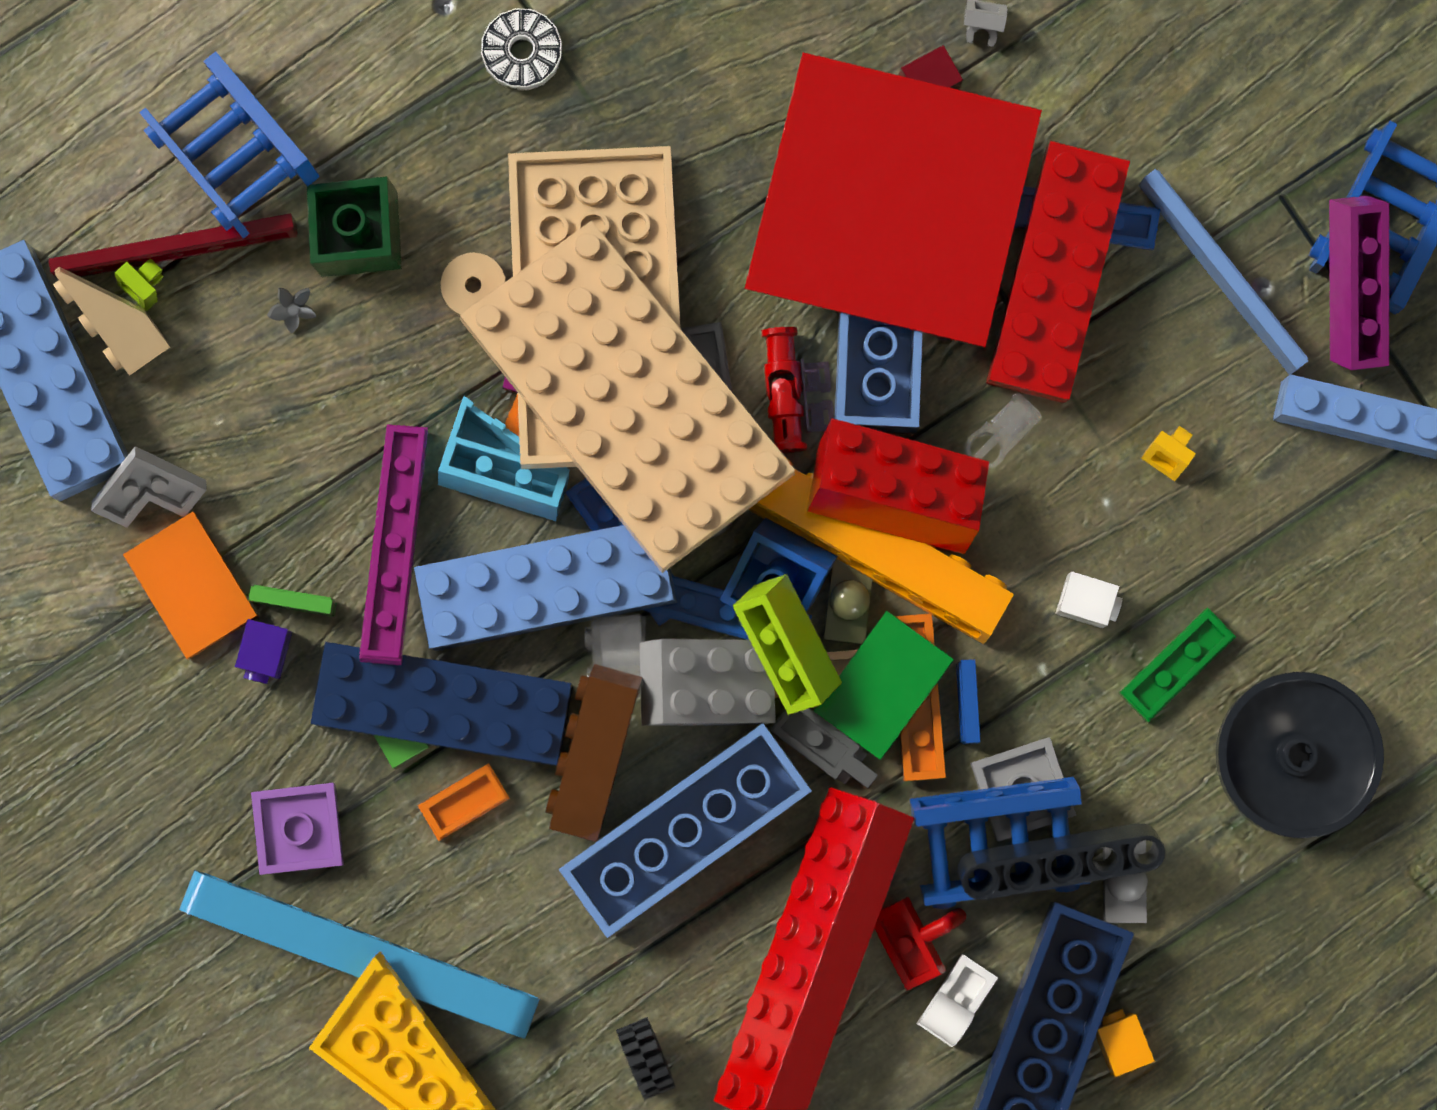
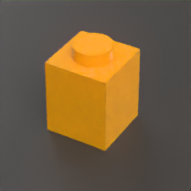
(1123, 1042)

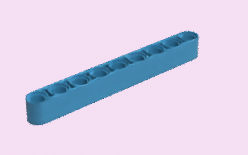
(354, 950)

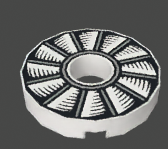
(515, 26)

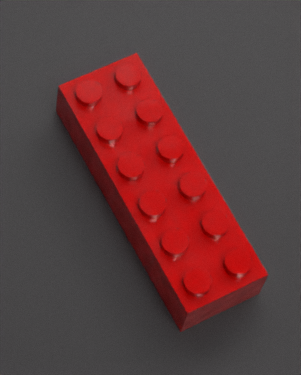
(1058, 272)

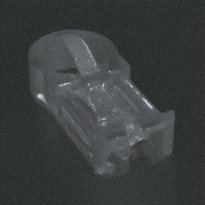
(1007, 429)

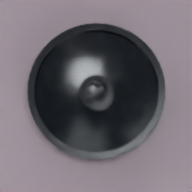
(1299, 755)

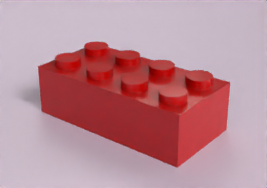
(898, 486)

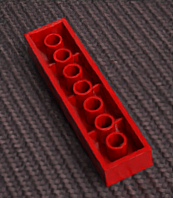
(814, 955)

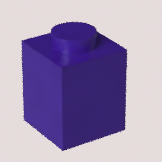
(263, 651)

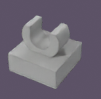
(984, 16)

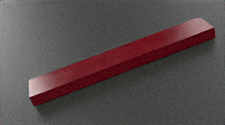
(176, 246)

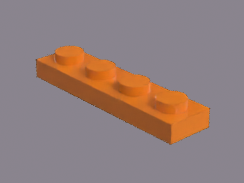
(922, 737)

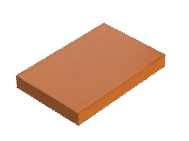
(190, 585)

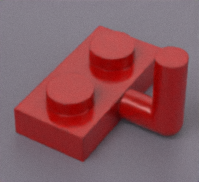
(910, 942)

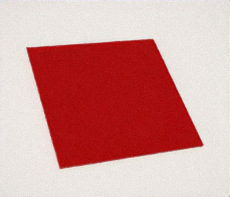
(893, 199)

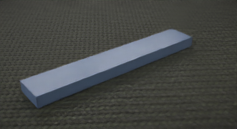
(1223, 272)

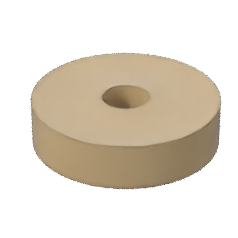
(462, 270)

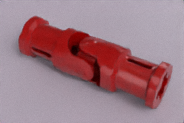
(783, 394)

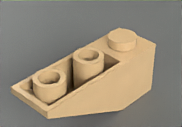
(122, 325)

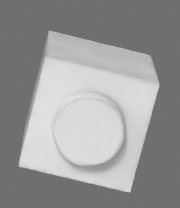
(1089, 600)

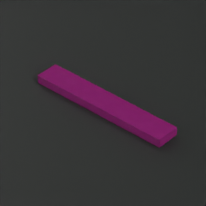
(393, 545)

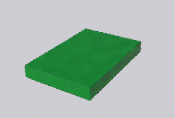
(884, 685)

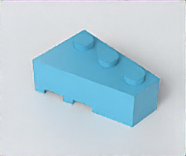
(485, 463)

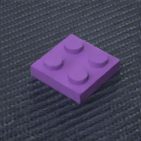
(297, 828)

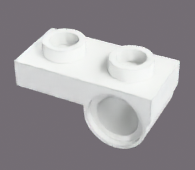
(957, 1001)

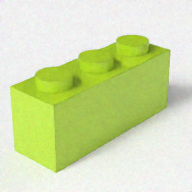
(787, 644)

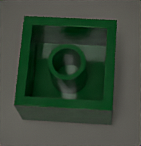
(354, 226)

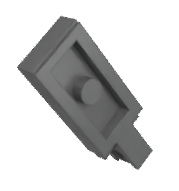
(824, 746)

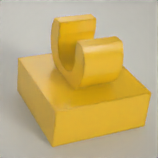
(1170, 453)

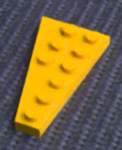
(394, 1049)

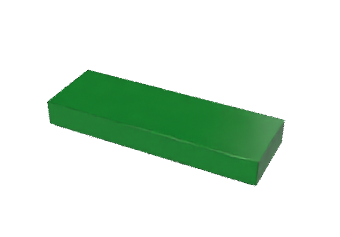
(1177, 665)

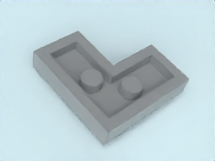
(145, 479)

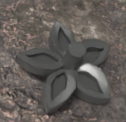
(291, 308)

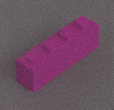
(1359, 282)

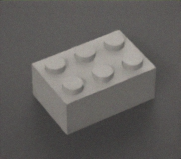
(704, 683)

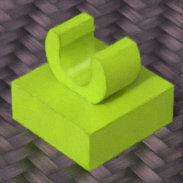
(140, 283)

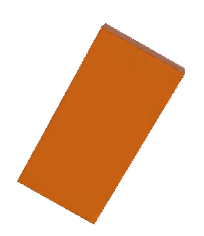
(464, 802)

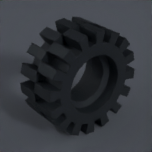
(645, 1058)

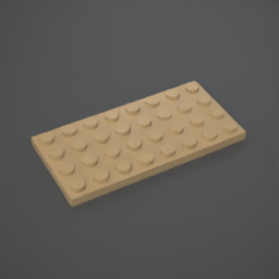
(629, 202)
(627, 396)

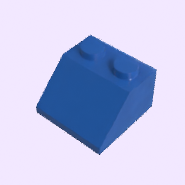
(779, 552)

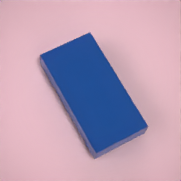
(968, 702)

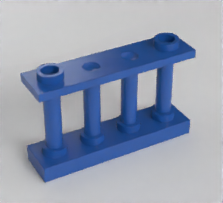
(266, 137)
(1412, 250)
(975, 809)

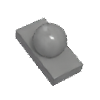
(1125, 895)

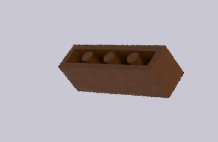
(595, 752)

